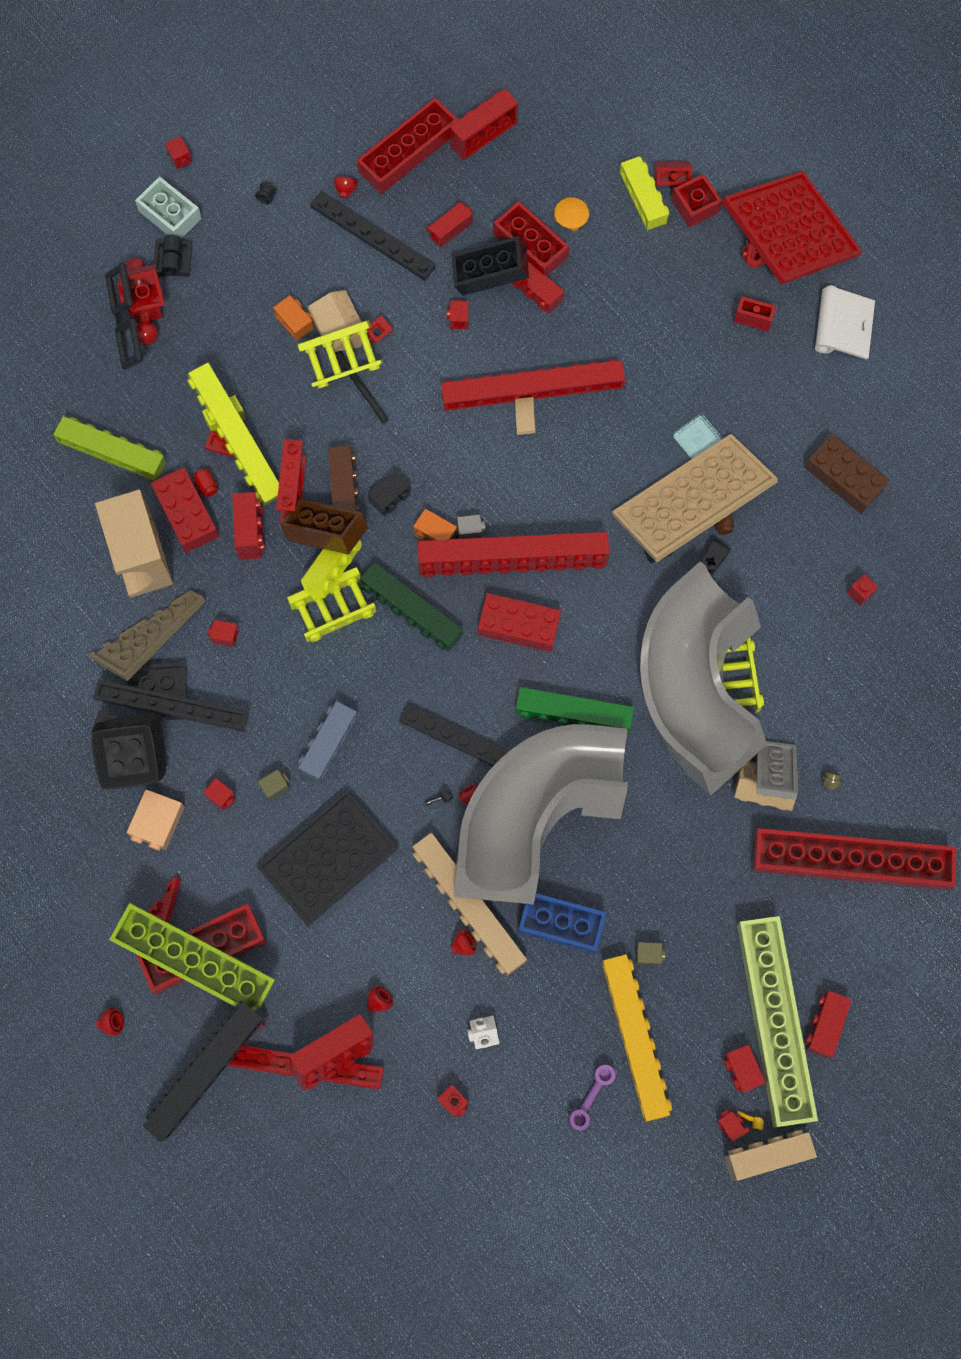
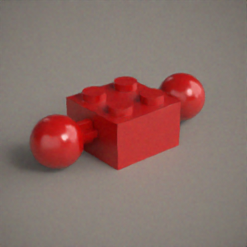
(147, 331)

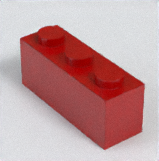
(540, 289)
(828, 1024)

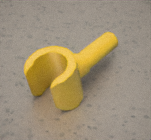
(757, 1124)

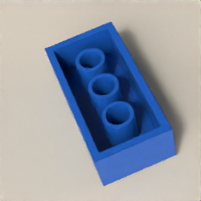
(563, 923)

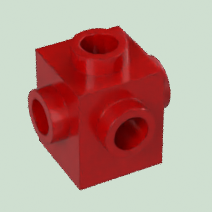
(751, 255)

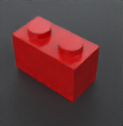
(672, 173)
(755, 313)
(743, 1069)

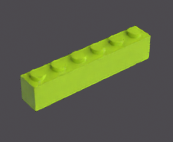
(110, 448)

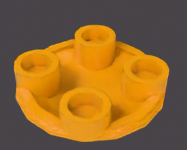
(571, 213)

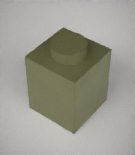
(274, 785)
(650, 954)

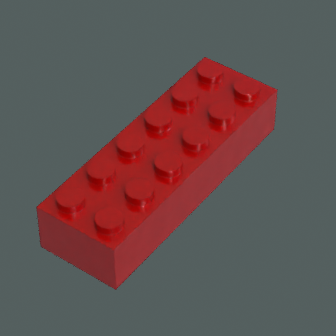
(406, 146)
(231, 933)

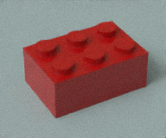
(248, 526)

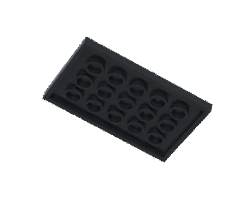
(327, 857)

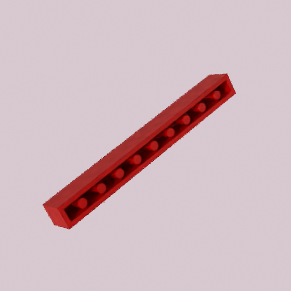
(534, 384)

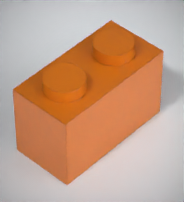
(293, 318)
(433, 527)

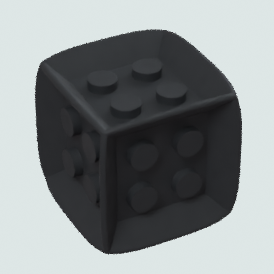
(128, 751)

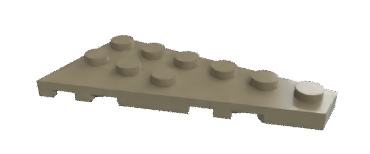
(145, 638)

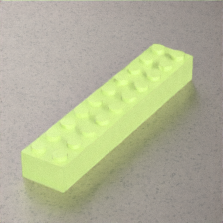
(776, 1022)

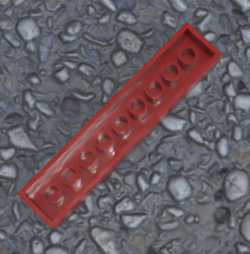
(513, 554)
(854, 859)

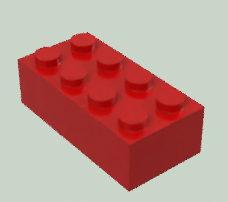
(483, 124)
(543, 246)
(184, 510)
(519, 622)
(331, 1052)

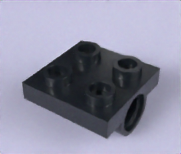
(173, 256)

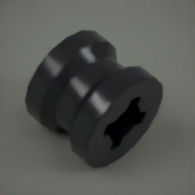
(265, 193)

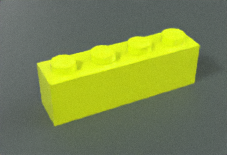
(643, 193)
(326, 571)

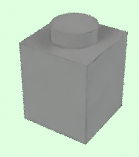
(470, 527)

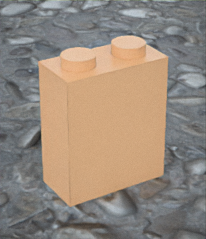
(155, 820)

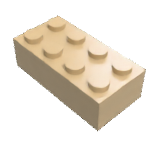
(771, 1156)

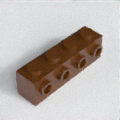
(342, 477)

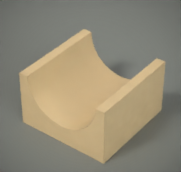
(134, 543)

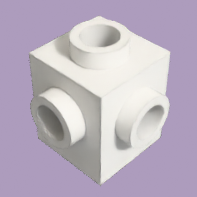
(483, 1032)

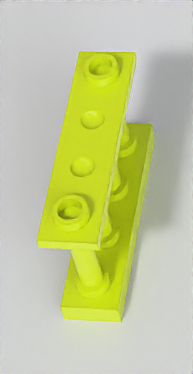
(344, 336)
(348, 578)
(757, 699)

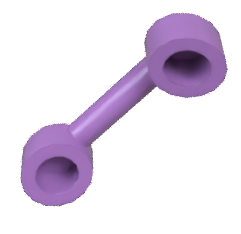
(603, 1076)

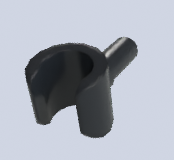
(445, 795)

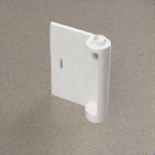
(844, 322)

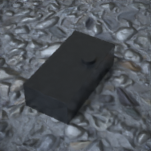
(490, 266)

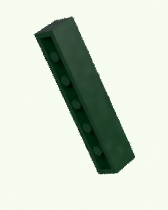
(411, 607)

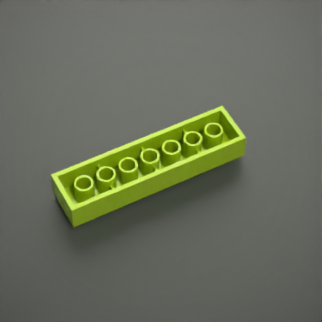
(190, 957)

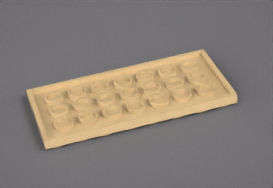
(694, 497)

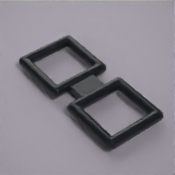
(122, 317)

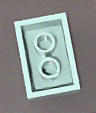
(168, 208)

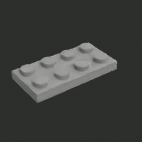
(777, 770)

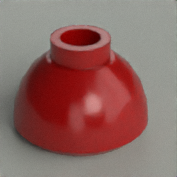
(345, 186)
(466, 794)
(463, 943)
(379, 999)
(111, 1022)

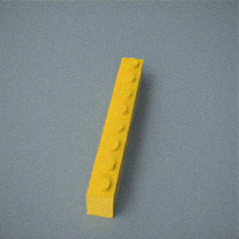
(635, 1038)

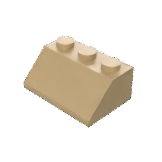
(333, 314)
(746, 789)

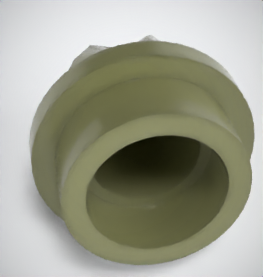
(831, 780)

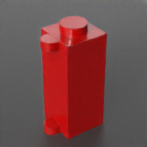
(450, 224)

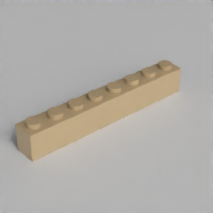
(473, 911)

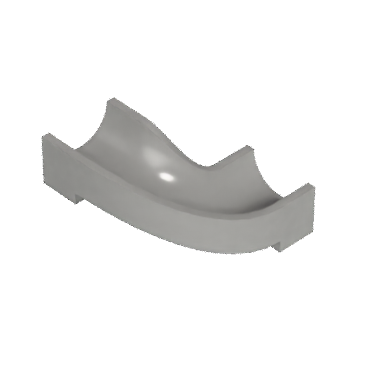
(685, 682)
(524, 801)

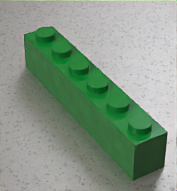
(572, 709)

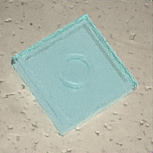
(697, 436)

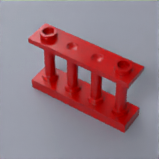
(291, 477)

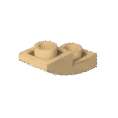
(525, 416)

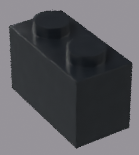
(389, 493)

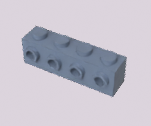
(327, 742)

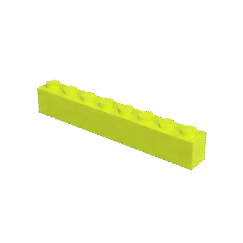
(234, 432)

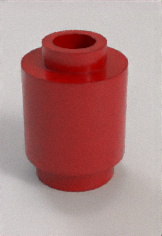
(205, 482)

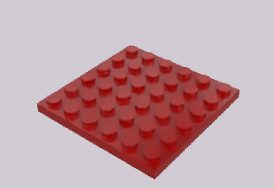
(792, 227)

